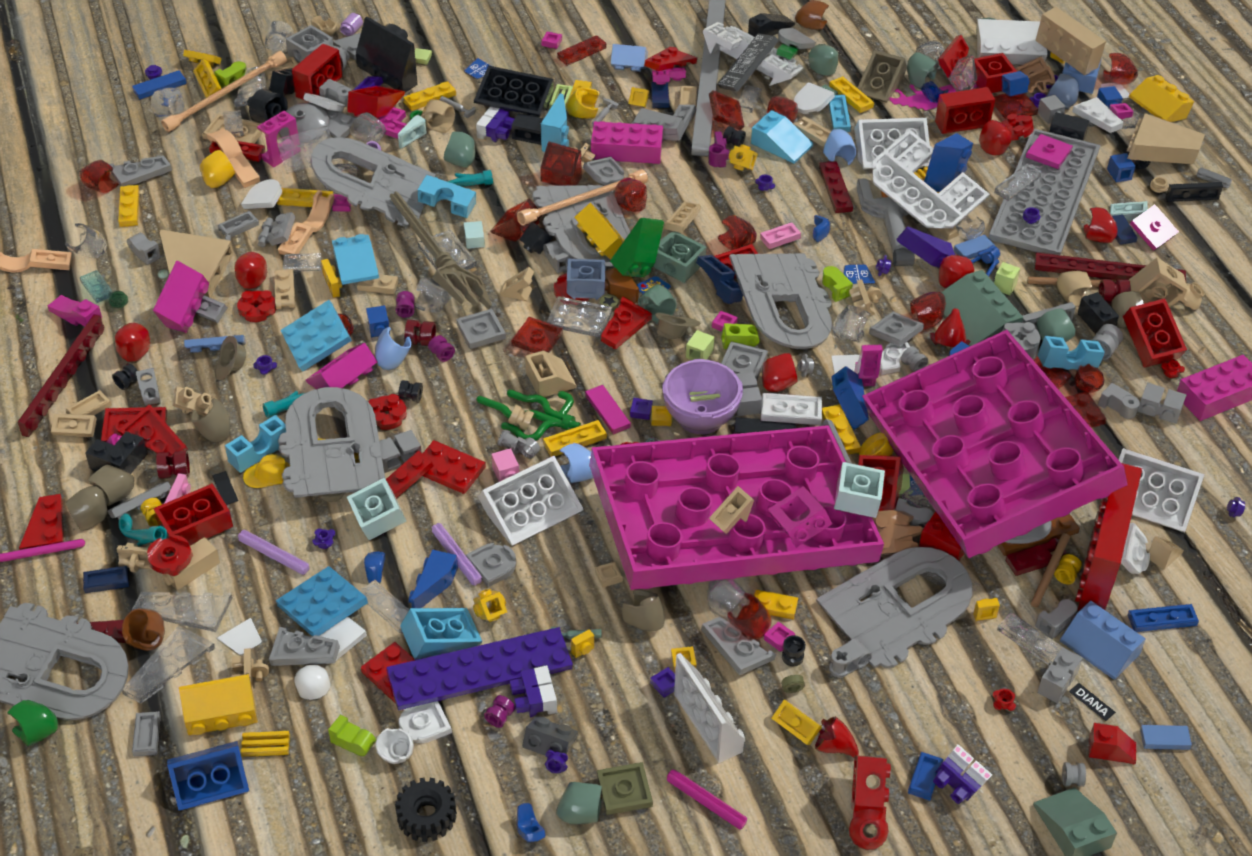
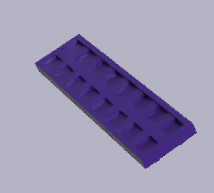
(476, 668)

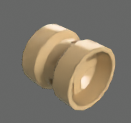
(520, 417)

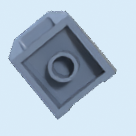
(586, 278)

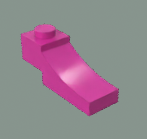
(74, 311)
(869, 364)

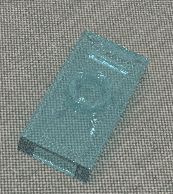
(96, 286)

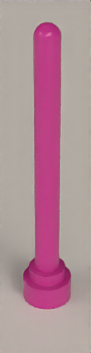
(42, 550)

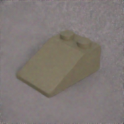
(882, 76)

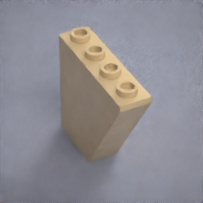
(1164, 142)
(200, 253)

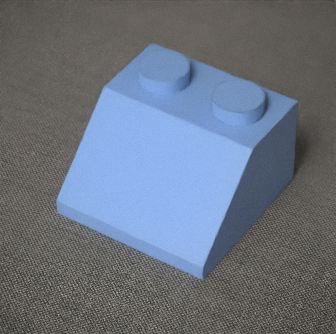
(628, 57)

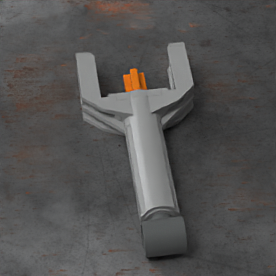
(892, 215)

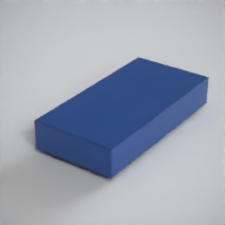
(923, 776)

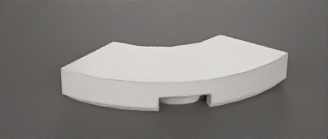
(891, 358)

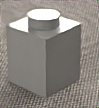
(1049, 106)

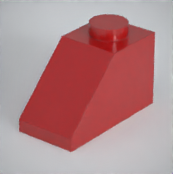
(1111, 744)

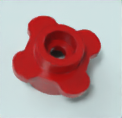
(1172, 368)
(1004, 694)

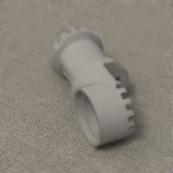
(527, 447)

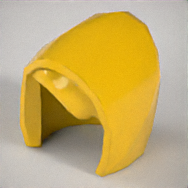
(582, 103)
(216, 169)

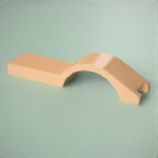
(243, 170)
(302, 231)
(36, 258)

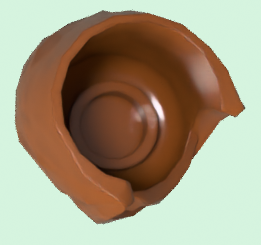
(810, 15)
(143, 629)

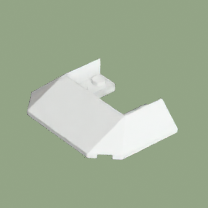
(735, 41)
(896, 178)

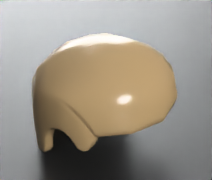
(328, 26)

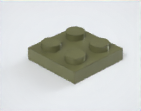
(624, 788)

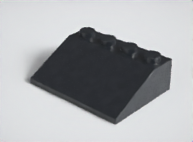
(386, 56)
(515, 91)

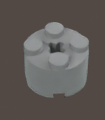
(1025, 335)

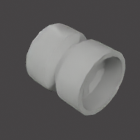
(1109, 339)

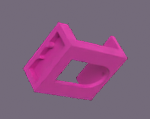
(270, 129)
(792, 507)

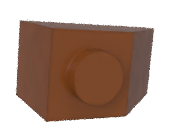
(621, 285)

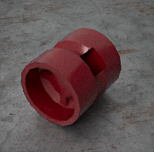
(1109, 289)
(426, 333)
(179, 460)

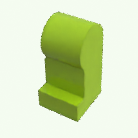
(230, 74)
(837, 283)
(739, 333)
(351, 736)

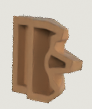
(1038, 74)
(896, 530)

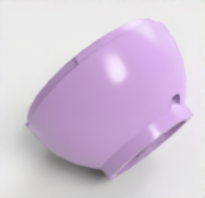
(701, 376)

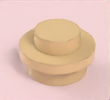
(1159, 184)

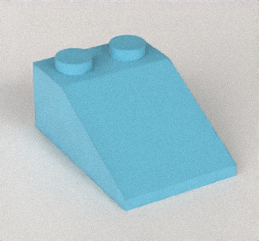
(554, 125)
(780, 137)
(355, 259)
(439, 631)

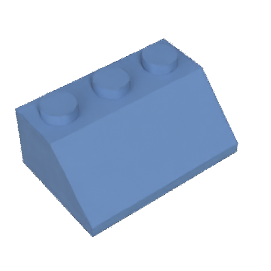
(1103, 640)

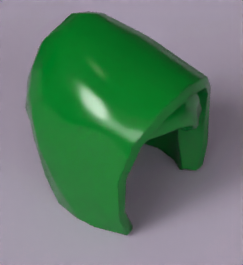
(34, 721)

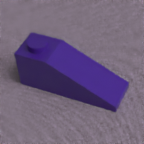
(925, 246)

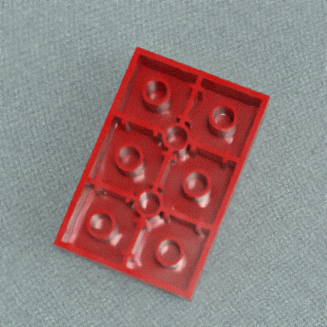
(1108, 542)

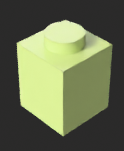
(1007, 278)
(699, 346)

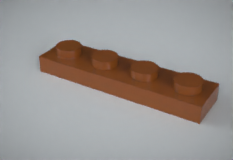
(1059, 526)

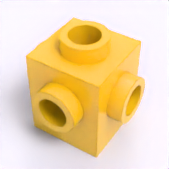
(742, 157)
(496, 605)

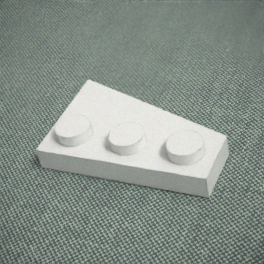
(1098, 114)

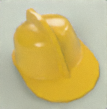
(876, 445)
(266, 472)

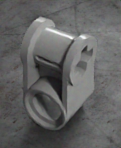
(849, 658)

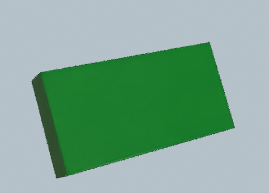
(787, 52)

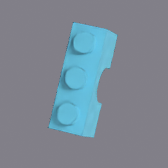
(434, 190)
(1055, 353)
(244, 454)

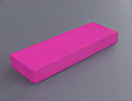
(608, 409)

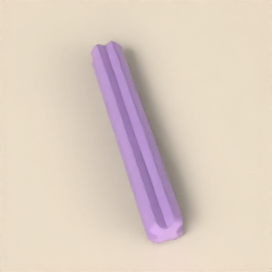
(452, 548)
(273, 552)

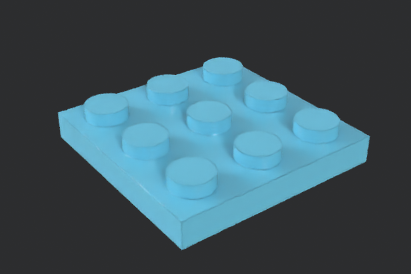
(316, 335)

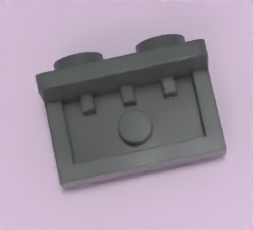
(545, 735)

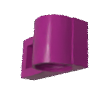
(717, 152)

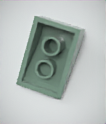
(1076, 823)

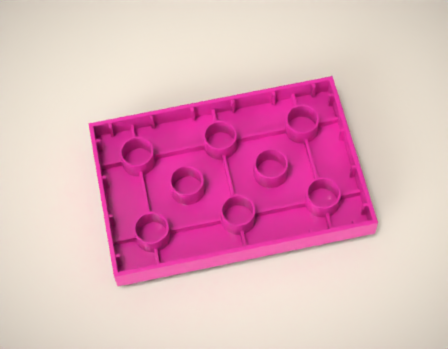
(993, 443)
(667, 490)

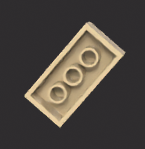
(1070, 40)

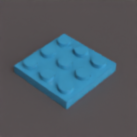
(321, 601)

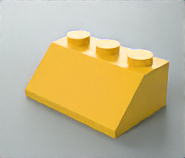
(1162, 99)
(599, 230)
(218, 705)

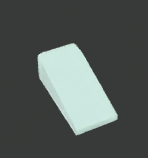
(412, 131)
(1129, 210)
(474, 234)

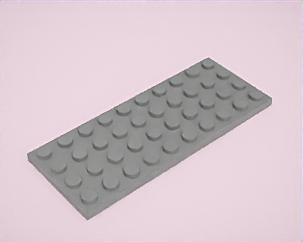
(1053, 194)

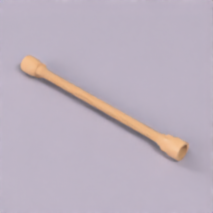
(173, 121)
(530, 215)

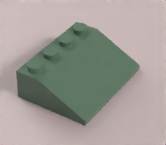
(981, 306)

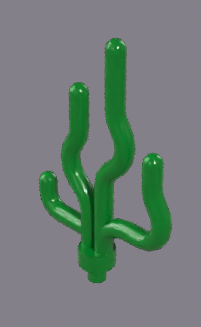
(550, 419)

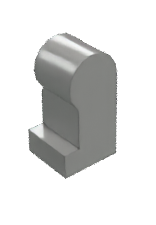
(335, 91)
(141, 246)
(555, 255)
(148, 387)
(1120, 401)
(921, 515)
(1058, 620)

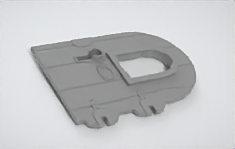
(389, 176)
(563, 224)
(784, 279)
(330, 464)
(884, 620)
(34, 644)

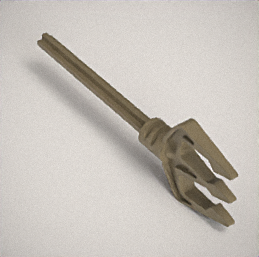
(449, 274)

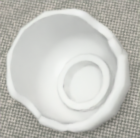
(312, 682)
(394, 745)

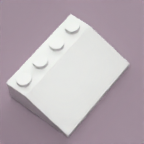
(1009, 37)
(877, 135)
(1164, 490)
(530, 501)
(706, 711)

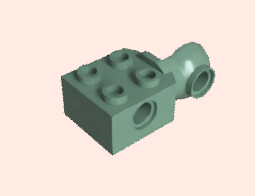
(678, 256)

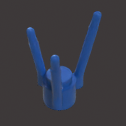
(990, 256)

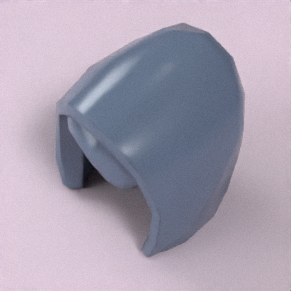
(1066, 90)

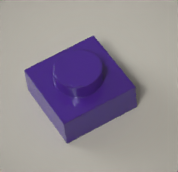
(641, 408)
(664, 682)

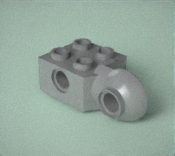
(307, 40)

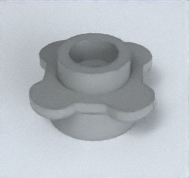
(805, 365)

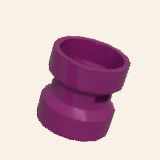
(405, 304)
(443, 350)
(499, 711)

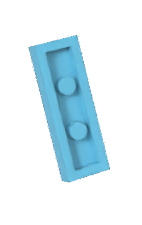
(839, 113)

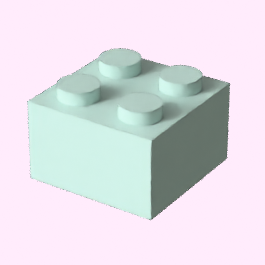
(859, 489)
(376, 509)

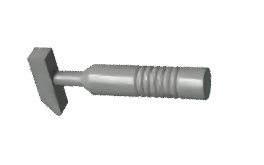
(458, 107)
(605, 110)

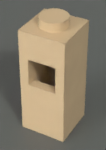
(204, 558)

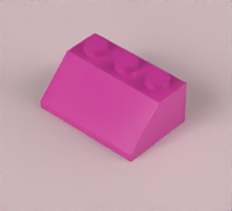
(181, 297)
(344, 368)

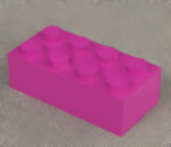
(627, 142)
(1218, 388)

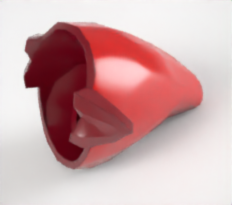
(950, 331)
(836, 738)

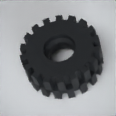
(425, 794)

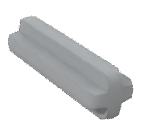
(1214, 177)

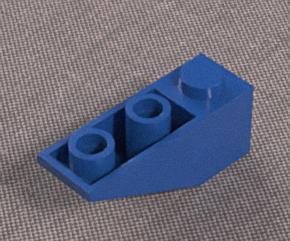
(849, 393)
(435, 578)

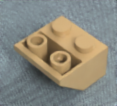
(548, 374)

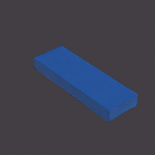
(169, 80)
(1163, 618)

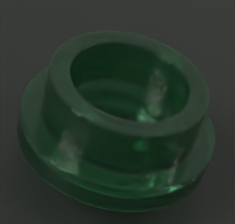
(118, 299)

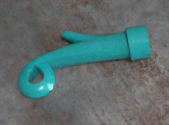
(473, 179)
(273, 408)
(143, 536)

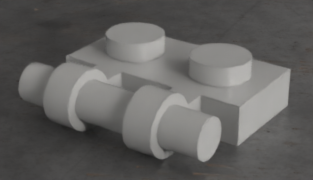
(276, 231)

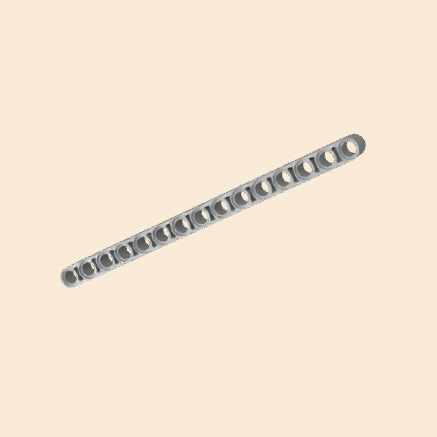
(708, 82)

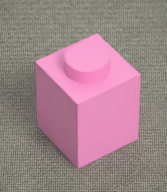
(504, 464)

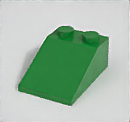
(639, 248)

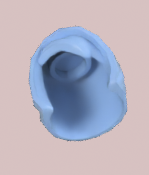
(840, 144)
(388, 352)
(578, 466)

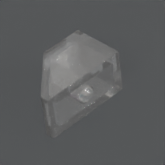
(964, 74)

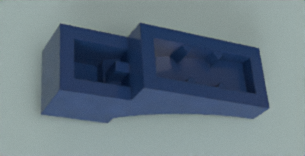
(722, 279)

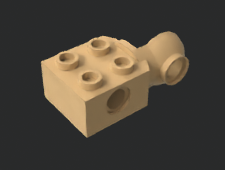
(1163, 281)

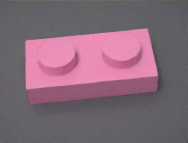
(780, 235)
(179, 488)

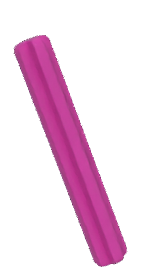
(707, 799)

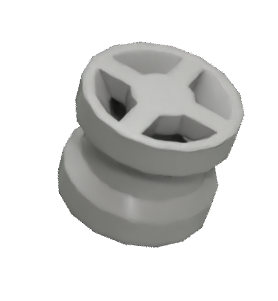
(1074, 774)

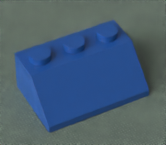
(948, 161)
(207, 775)

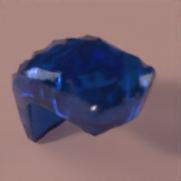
(932, 91)

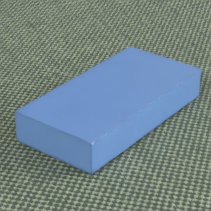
(972, 247)
(1165, 737)

